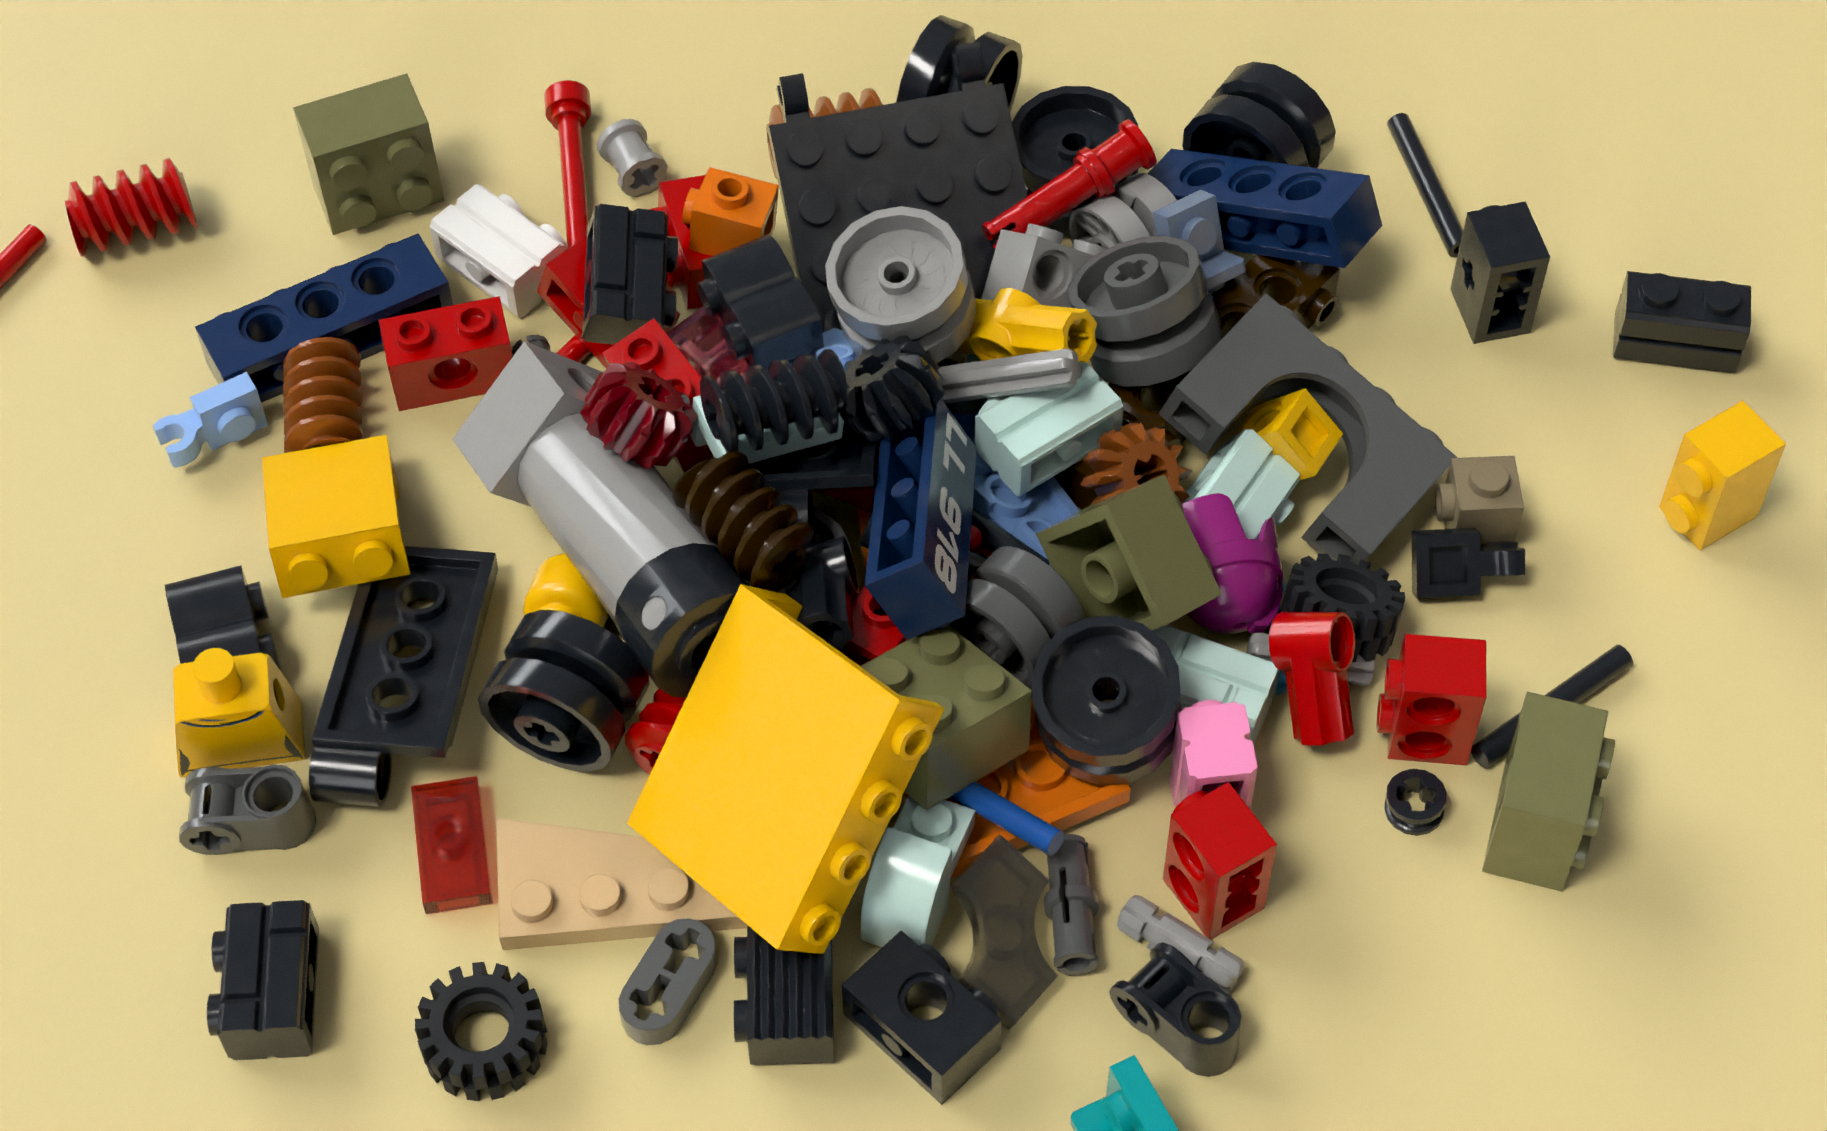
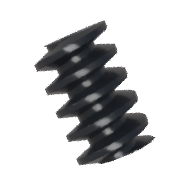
(775, 400)

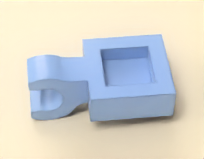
(218, 417)

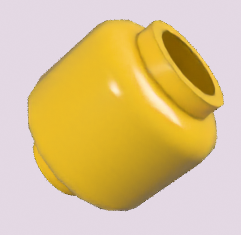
(562, 588)

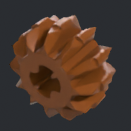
(1132, 452)

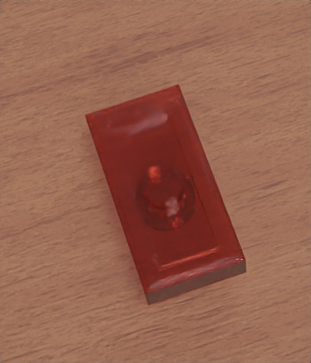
(451, 845)

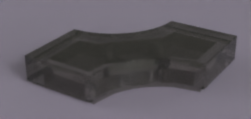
(1001, 904)

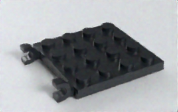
(924, 153)

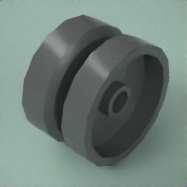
(1147, 309)

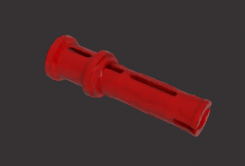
(1092, 174)

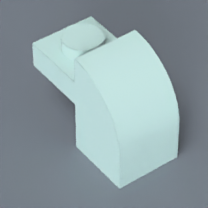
(913, 872)

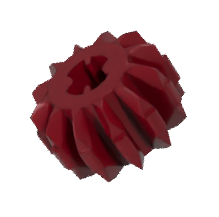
(638, 414)

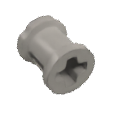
(628, 151)

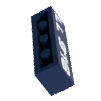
(922, 524)

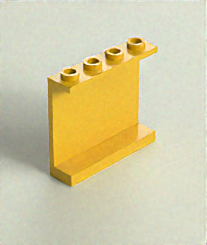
(781, 773)

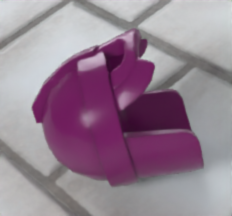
(1244, 568)

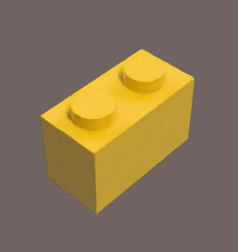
(1721, 475)

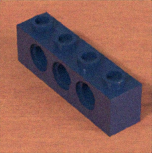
(1279, 206)
(336, 304)

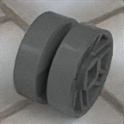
(1016, 609)

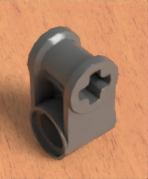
(238, 808)

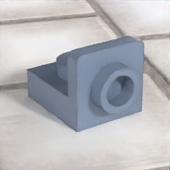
(1198, 222)

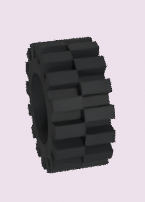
(1352, 589)
(473, 995)

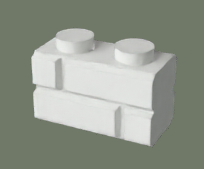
(496, 247)

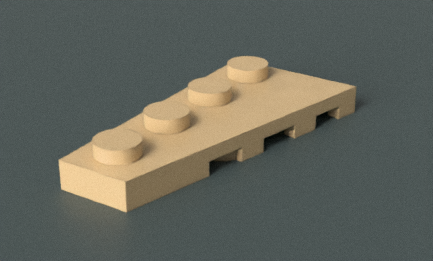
(591, 888)

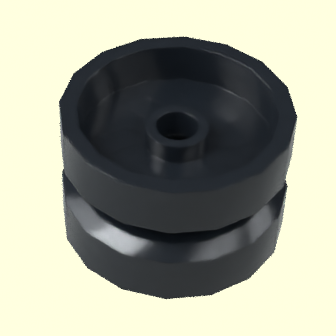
(930, 64)
(1263, 117)
(1059, 125)
(1097, 663)
(564, 690)

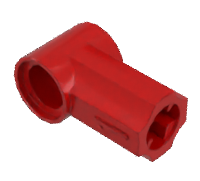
(1315, 657)

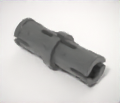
(1071, 907)

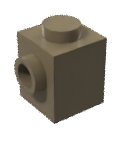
(1482, 496)

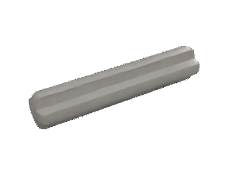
(1010, 375)

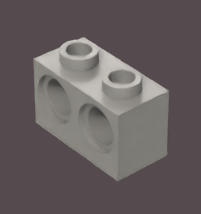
(1037, 264)

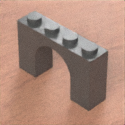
(1387, 450)

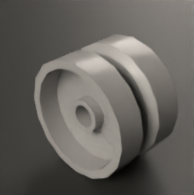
(901, 277)

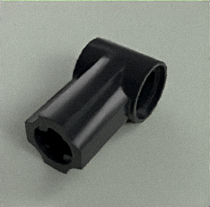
(826, 590)

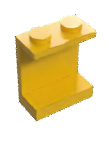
(333, 516)

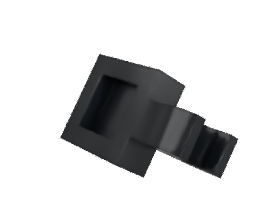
(1453, 562)

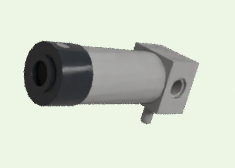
(606, 514)

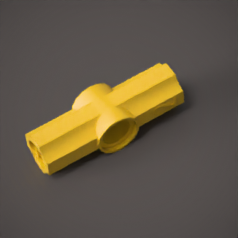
(1021, 326)

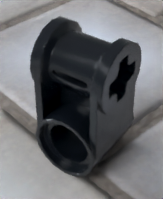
(1173, 1000)

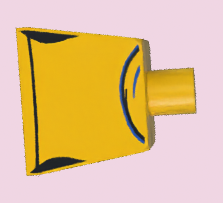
(235, 713)

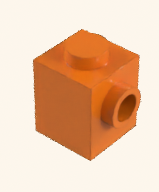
(729, 211)

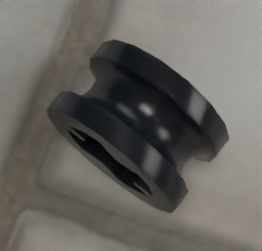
(1400, 812)

